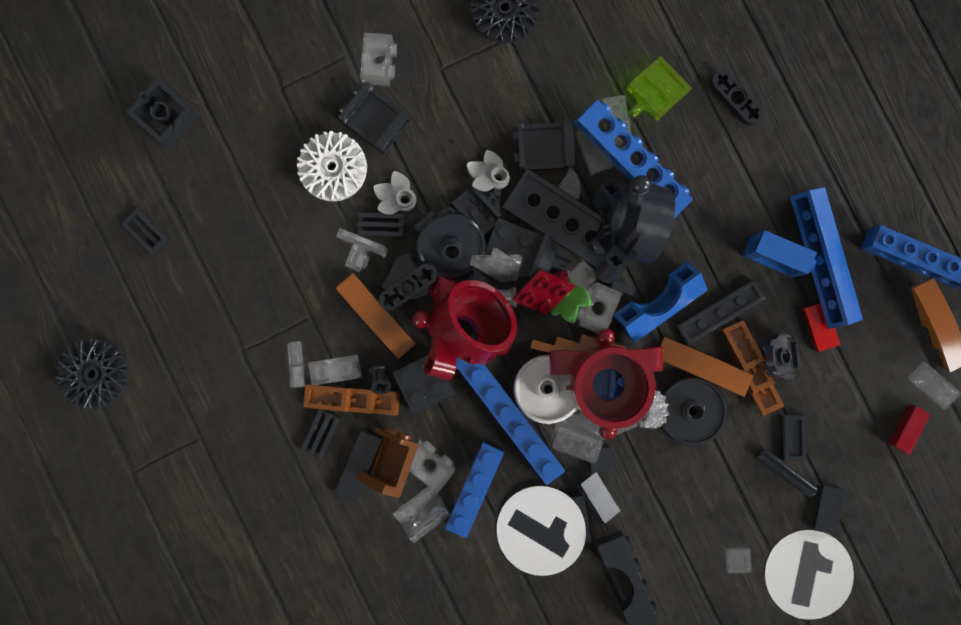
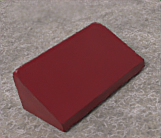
(909, 429)

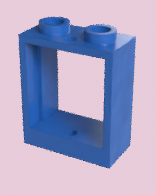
(780, 254)

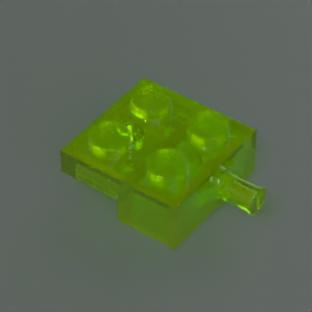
(657, 89)

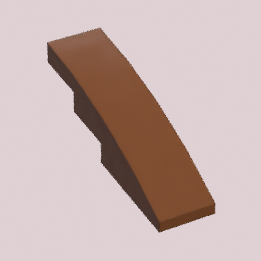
(375, 315)
(940, 322)
(584, 343)
(750, 360)
(706, 367)
(351, 399)

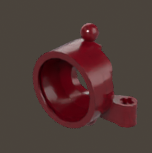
(480, 307)
(636, 373)

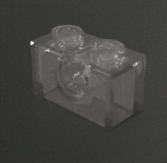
(374, 46)
(608, 299)
(334, 370)
(433, 478)

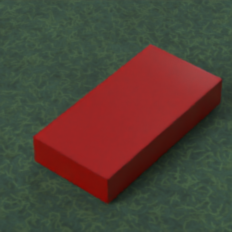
(821, 336)

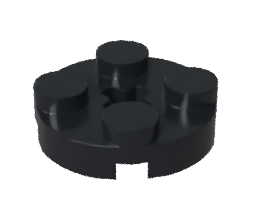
(781, 356)

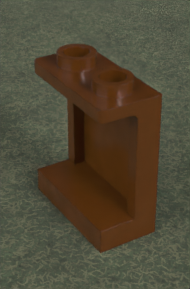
(391, 463)

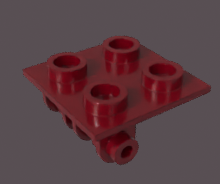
(544, 291)

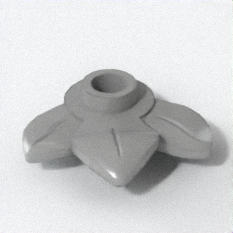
(486, 171)
(393, 193)

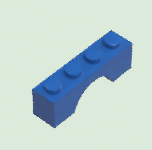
(682, 288)
(474, 489)

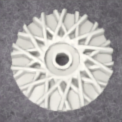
(327, 150)
(533, 400)

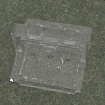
(360, 247)

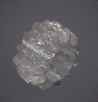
(657, 413)

